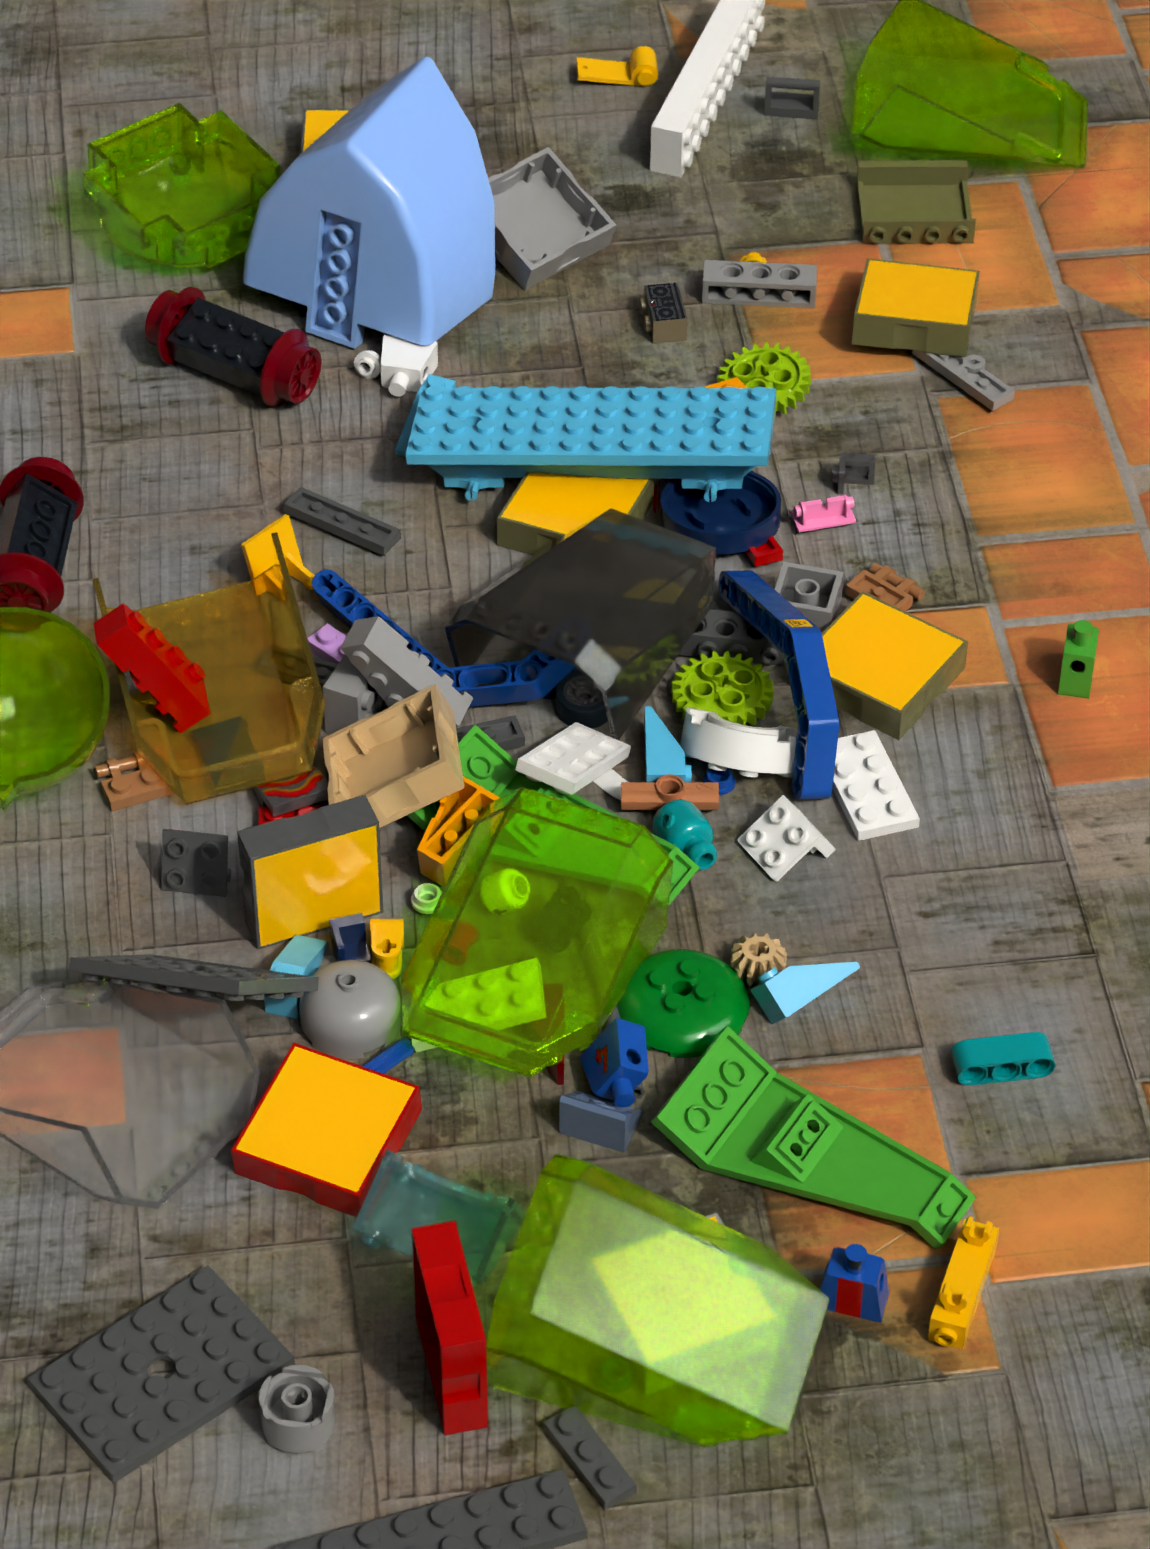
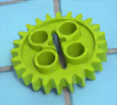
(771, 369)
(725, 687)

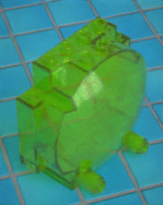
(179, 187)

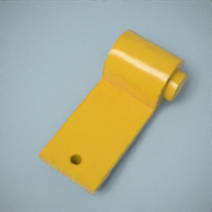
(639, 71)

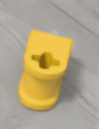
(387, 944)

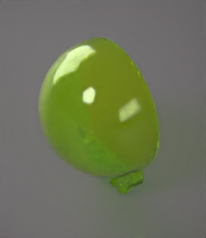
(49, 701)

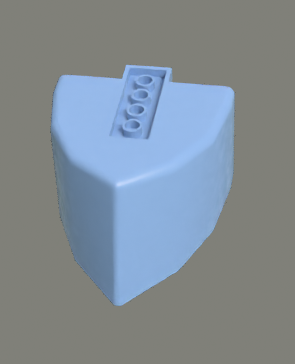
(382, 219)

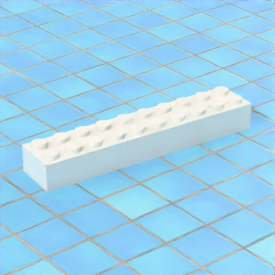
(703, 84)

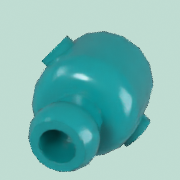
(688, 829)

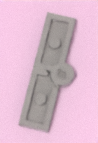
(971, 377)

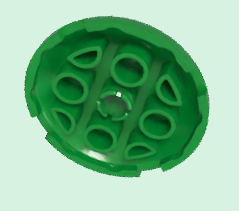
(684, 1001)

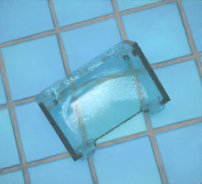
(412, 1197)

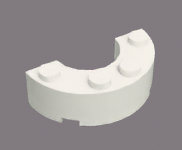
(737, 745)

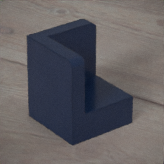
(349, 938)

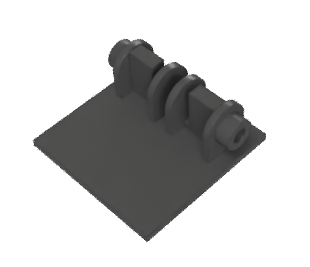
(195, 862)

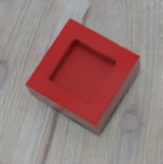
(766, 553)

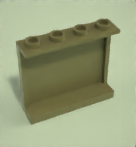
(914, 202)

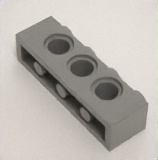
(759, 284)

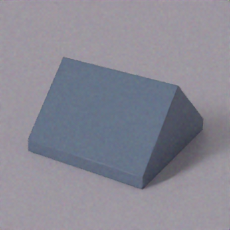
(597, 1120)

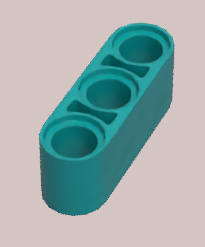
(1003, 1058)

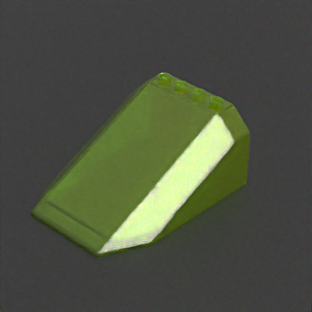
(962, 94)
(536, 932)
(650, 1313)

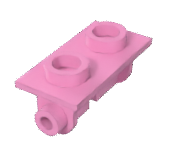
(815, 516)

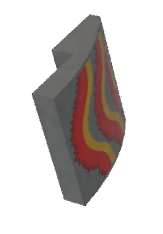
(293, 792)

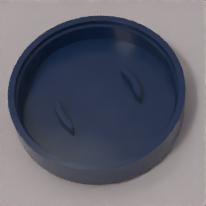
(732, 521)

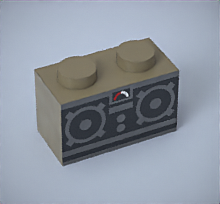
(664, 313)

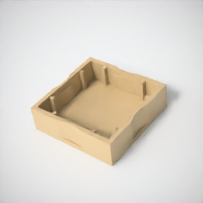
(397, 757)

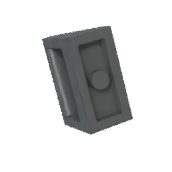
(792, 104)

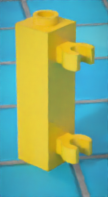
(963, 1284)

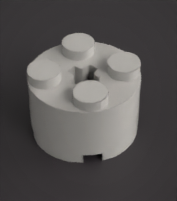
(297, 1409)

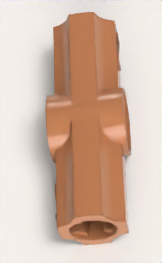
(668, 788)

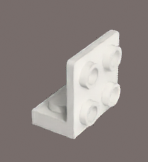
(782, 839)

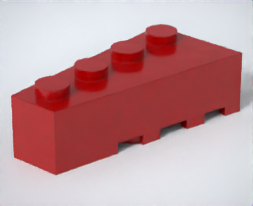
(154, 665)

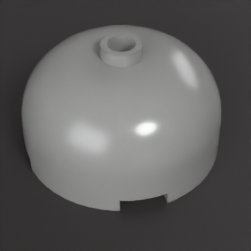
(352, 1009)

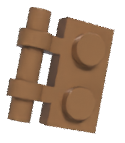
(886, 586)
(130, 788)

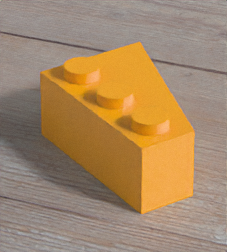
(450, 830)

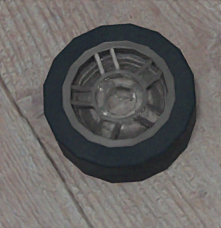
(579, 701)

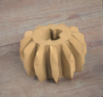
(756, 956)

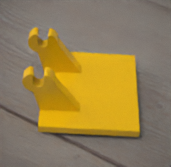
(260, 554)

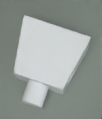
(406, 364)

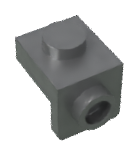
(854, 470)

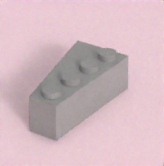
(393, 668)

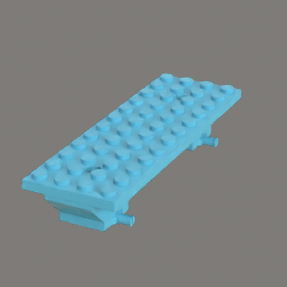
(607, 432)

